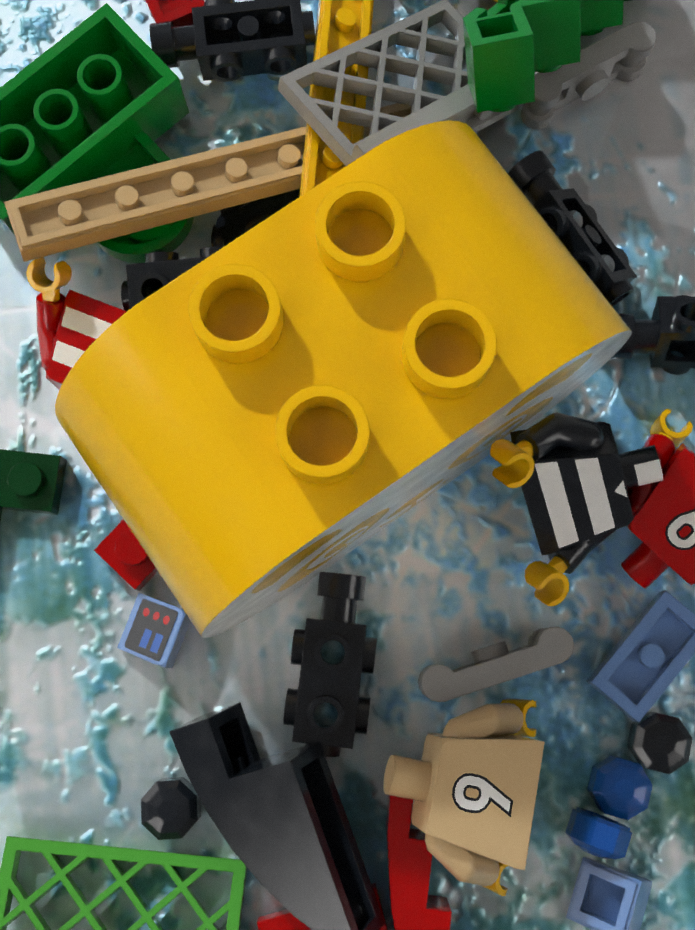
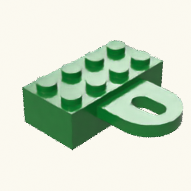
(90, 114)

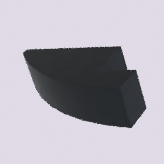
(280, 820)

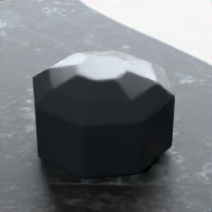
(660, 742)
(170, 808)

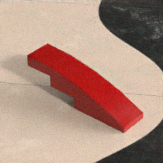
(410, 873)

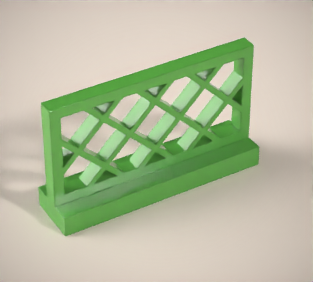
(49, 848)

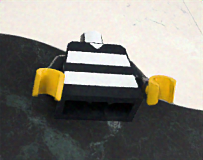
(572, 491)

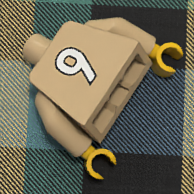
(475, 791)

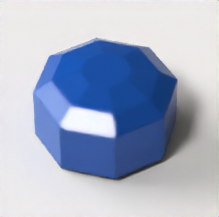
(619, 787)
(598, 834)

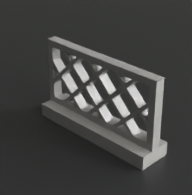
(372, 53)

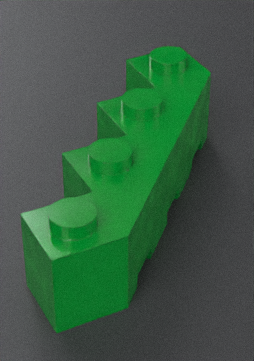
(525, 38)

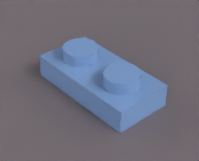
(647, 657)

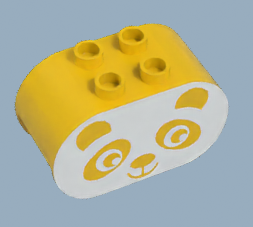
(332, 370)

